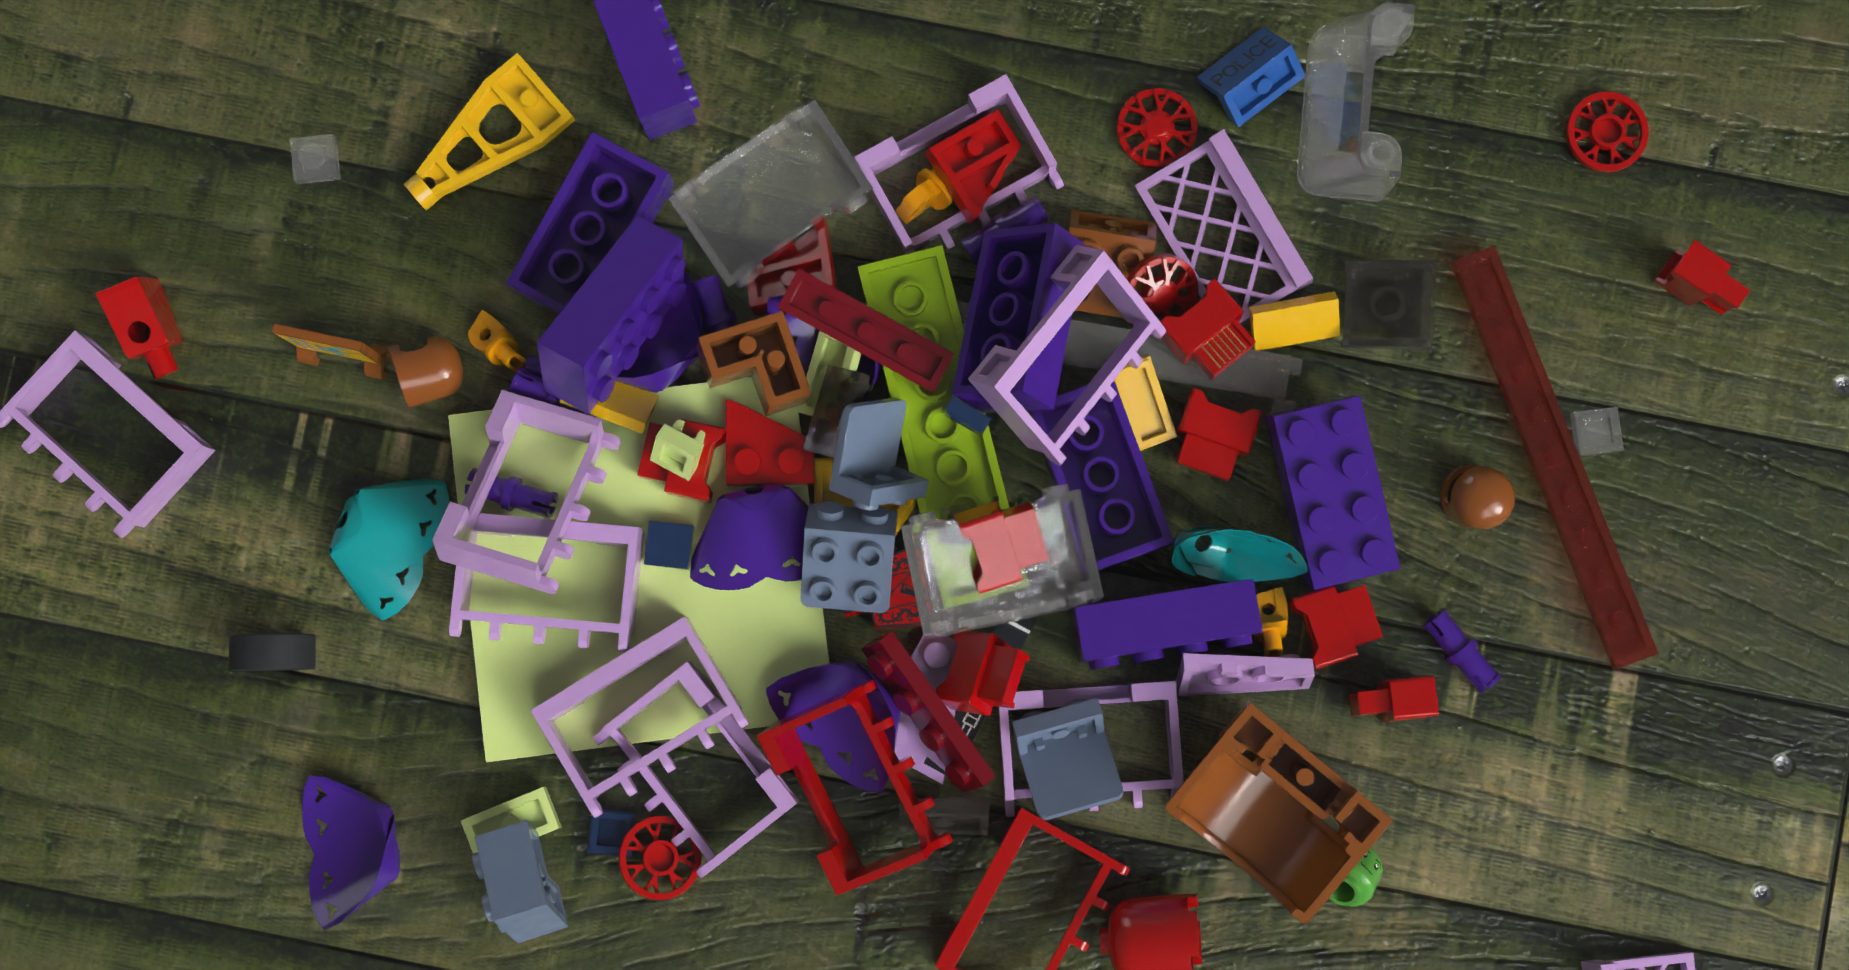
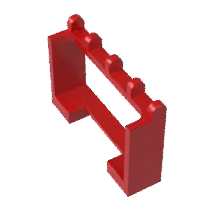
(840, 857)
(994, 875)

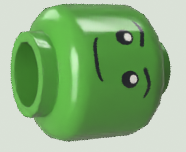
(1360, 882)

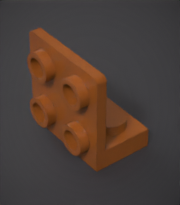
(1123, 240)

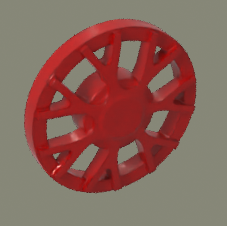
(1156, 127)
(1607, 132)
(1159, 291)
(657, 859)

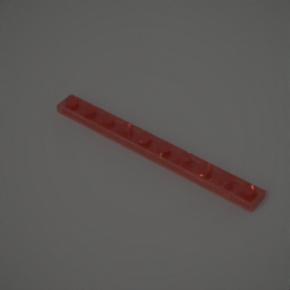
(1554, 458)

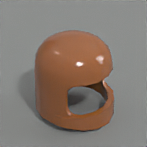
(427, 372)
(1478, 498)

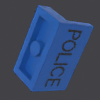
(1253, 75)

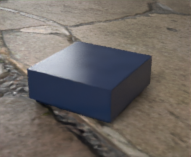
(967, 416)
(669, 545)
(609, 830)

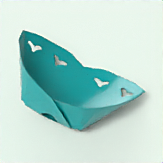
(386, 538)
(1249, 556)

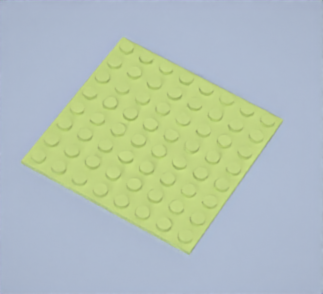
(748, 631)

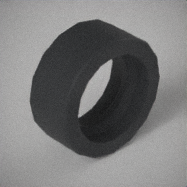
(272, 652)

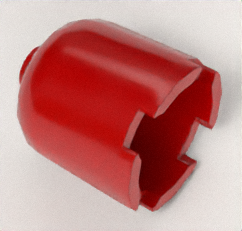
(1153, 933)

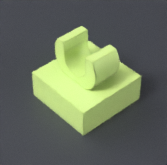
(677, 450)

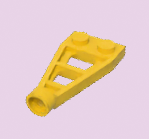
(528, 100)

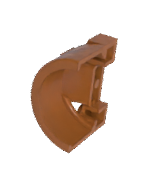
(1273, 811)

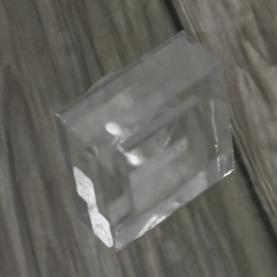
(315, 159)
(1597, 431)

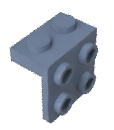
(868, 455)
(848, 557)
(1067, 758)

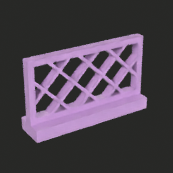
(1249, 202)

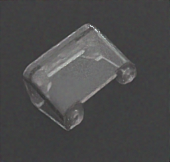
(1335, 146)
(769, 192)
(943, 563)

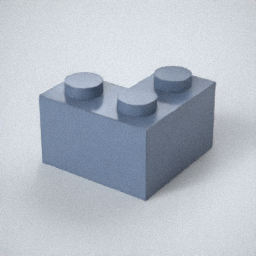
(518, 888)

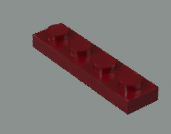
(866, 330)
(922, 704)

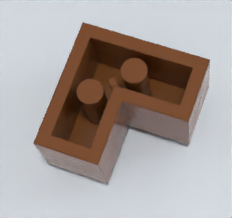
(758, 350)

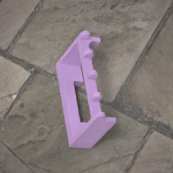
(979, 104)
(1005, 366)
(50, 374)
(501, 427)
(576, 531)
(1105, 694)
(575, 695)
(708, 700)

